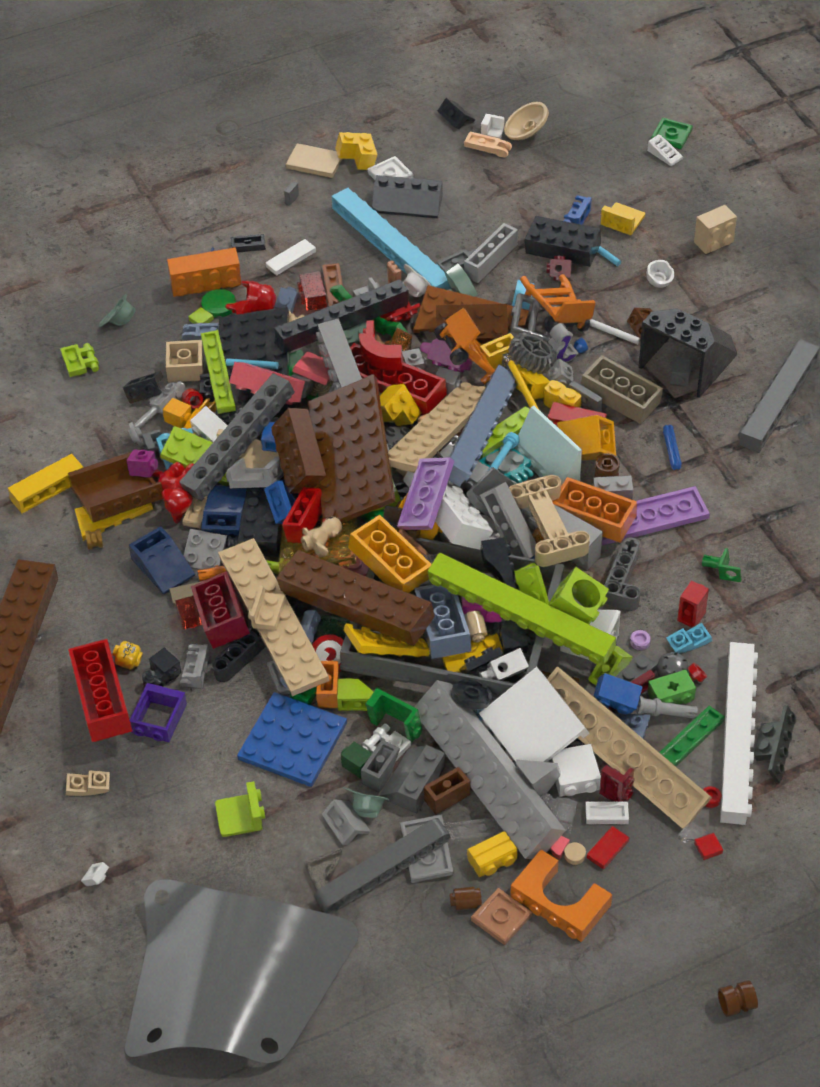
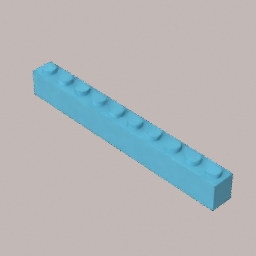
(386, 237)

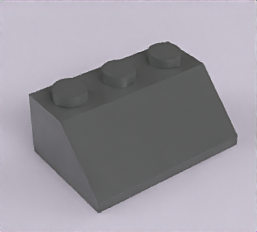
(414, 771)

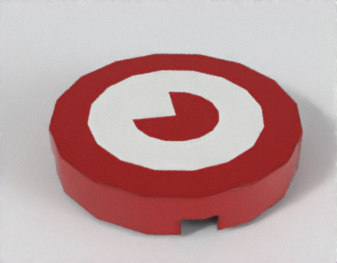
(328, 648)

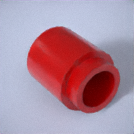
(197, 399)

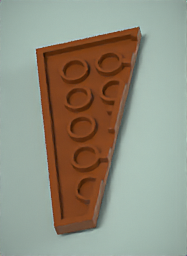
(436, 296)

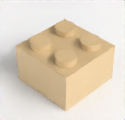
(715, 229)
(184, 360)

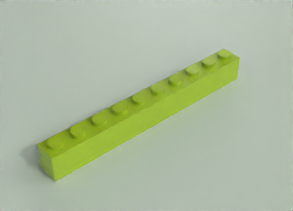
(522, 609)

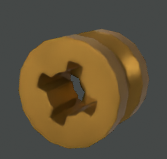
(94, 539)

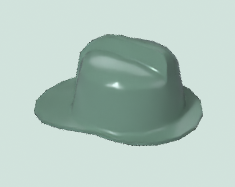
(120, 313)
(367, 805)

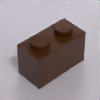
(447, 790)

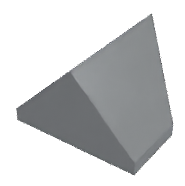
(539, 774)

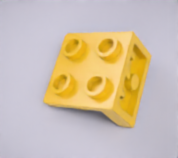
(621, 218)

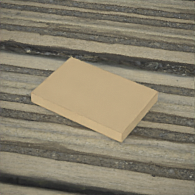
(313, 160)

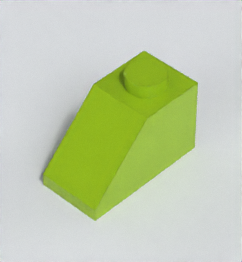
(615, 664)
(352, 695)

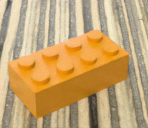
(389, 555)

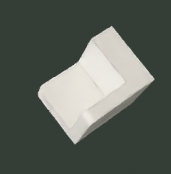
(492, 126)

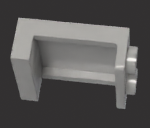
(243, 477)

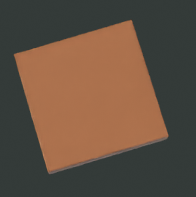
(501, 916)

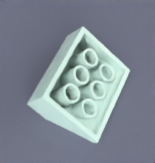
(548, 448)

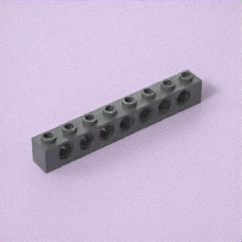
(237, 437)

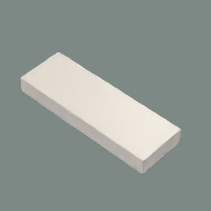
(290, 257)

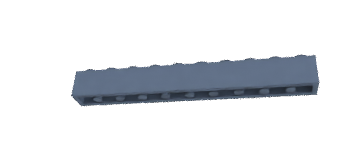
(481, 424)

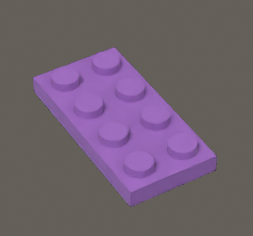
(425, 494)

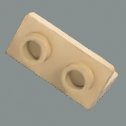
(266, 609)

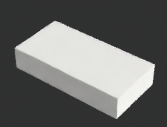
(607, 813)

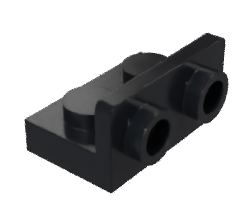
(143, 387)

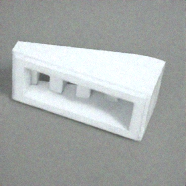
(659, 146)

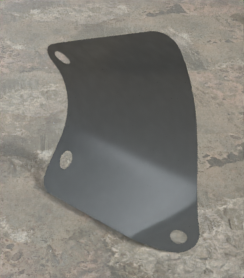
(232, 971)

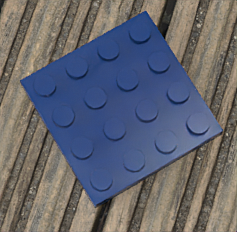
(292, 739)

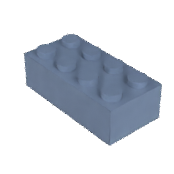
(448, 630)

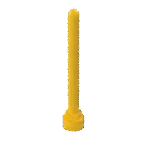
(520, 381)

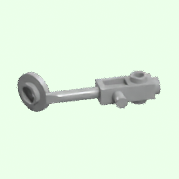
(172, 390)

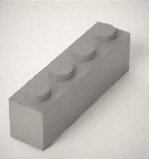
(491, 252)
(509, 520)

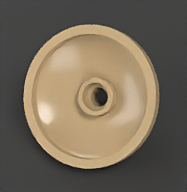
(526, 121)

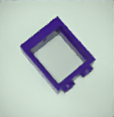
(162, 696)

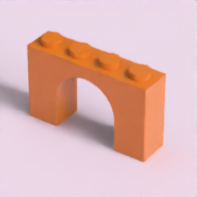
(574, 919)

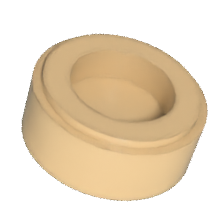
(574, 853)

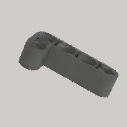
(620, 592)

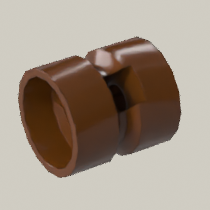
(607, 465)
(737, 998)

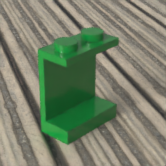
(384, 703)

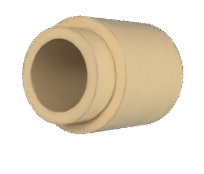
(476, 626)

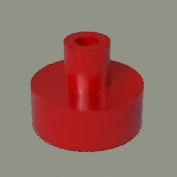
(696, 673)

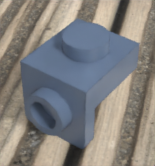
(287, 298)

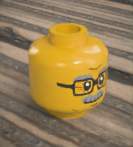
(127, 655)

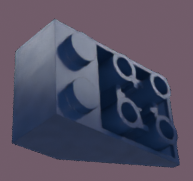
(224, 510)
(160, 560)

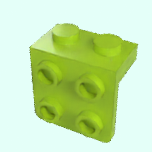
(531, 582)
(240, 813)

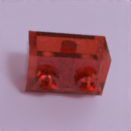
(312, 291)

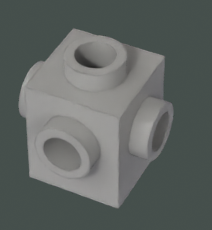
(414, 358)
(561, 372)

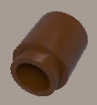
(465, 898)

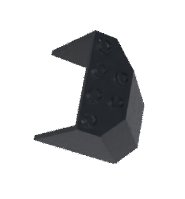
(714, 344)

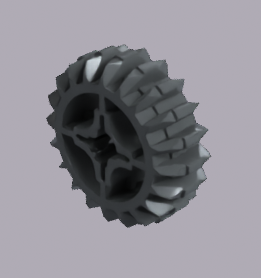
(532, 353)

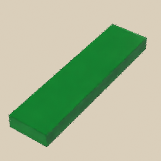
(692, 735)

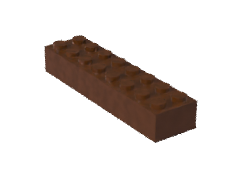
(356, 597)

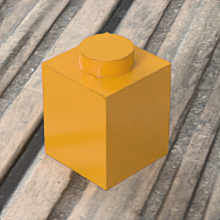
(177, 413)

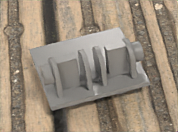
(203, 549)

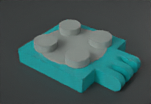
(514, 465)

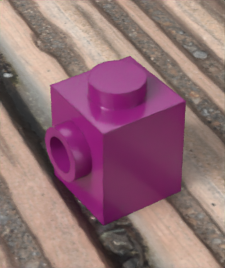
(142, 463)

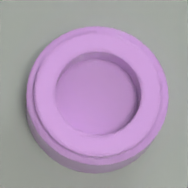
(640, 640)

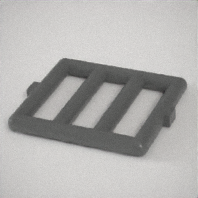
(516, 310)

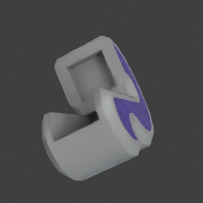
(561, 343)

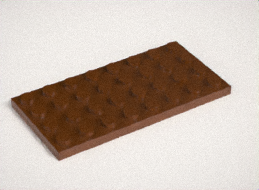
(352, 450)

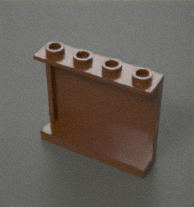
(110, 490)

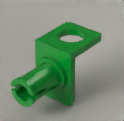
(721, 564)

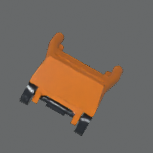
(571, 311)
(464, 332)

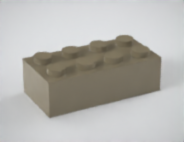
(622, 389)

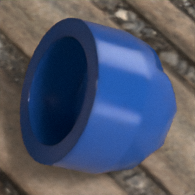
(580, 345)

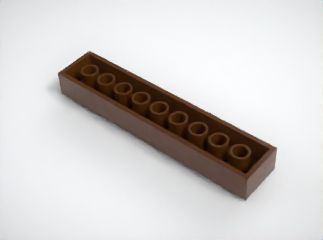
(20, 621)

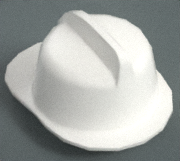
(415, 282)

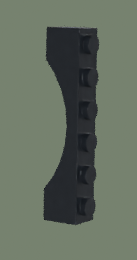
(495, 559)

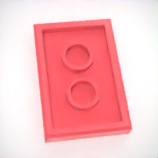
(313, 368)

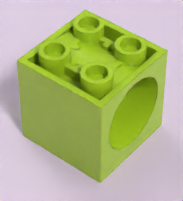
(584, 589)

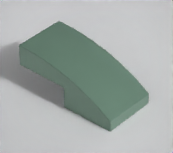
(460, 281)

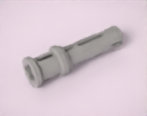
(656, 707)

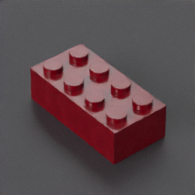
(220, 610)

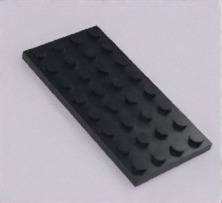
(252, 338)

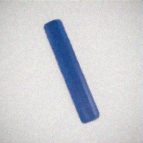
(672, 447)

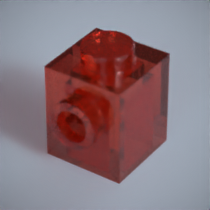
(188, 612)

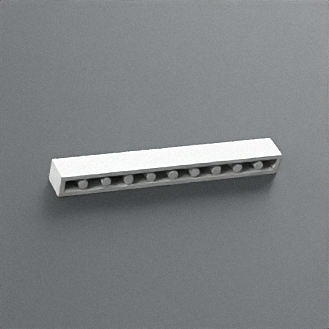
(738, 735)

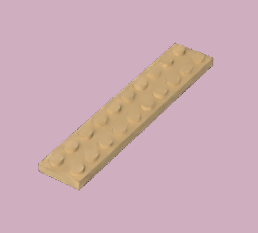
(436, 428)
(289, 643)
(624, 748)

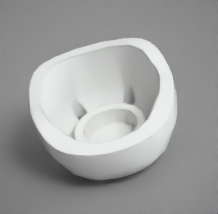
(657, 273)

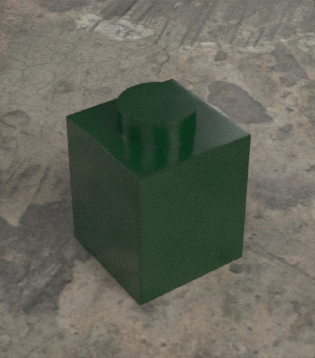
(354, 758)

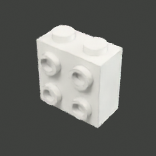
(577, 770)

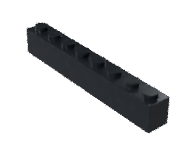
(349, 312)

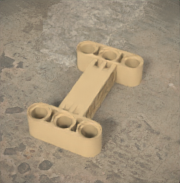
(557, 543)

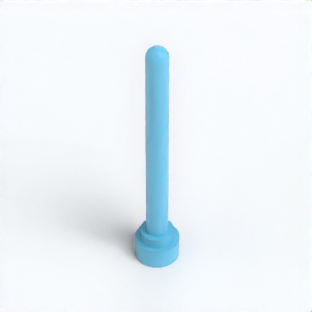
(510, 442)

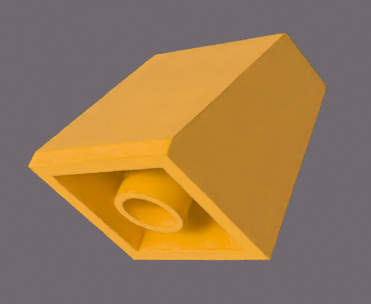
(592, 434)

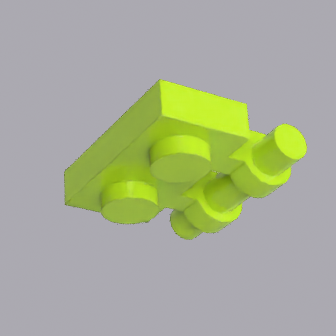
(75, 363)

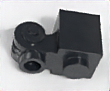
(163, 668)

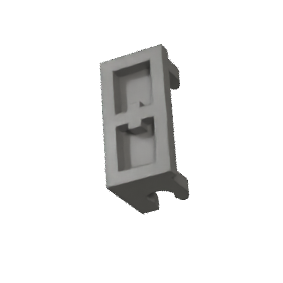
(195, 666)

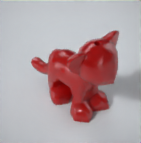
(175, 497)

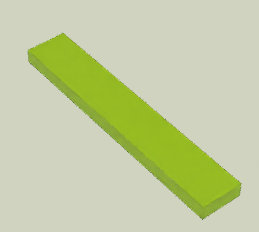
(218, 372)

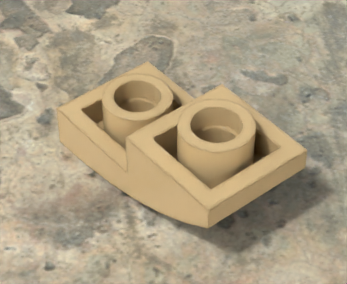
(91, 784)

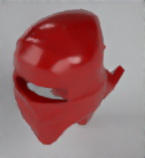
(258, 298)

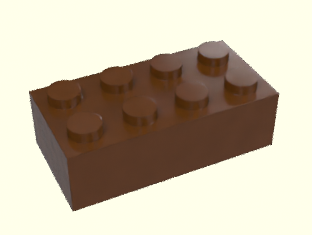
(489, 319)
(298, 450)

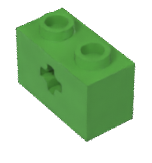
(673, 688)

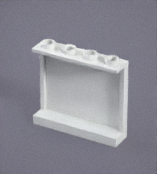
(532, 720)

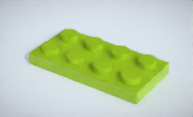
(186, 449)

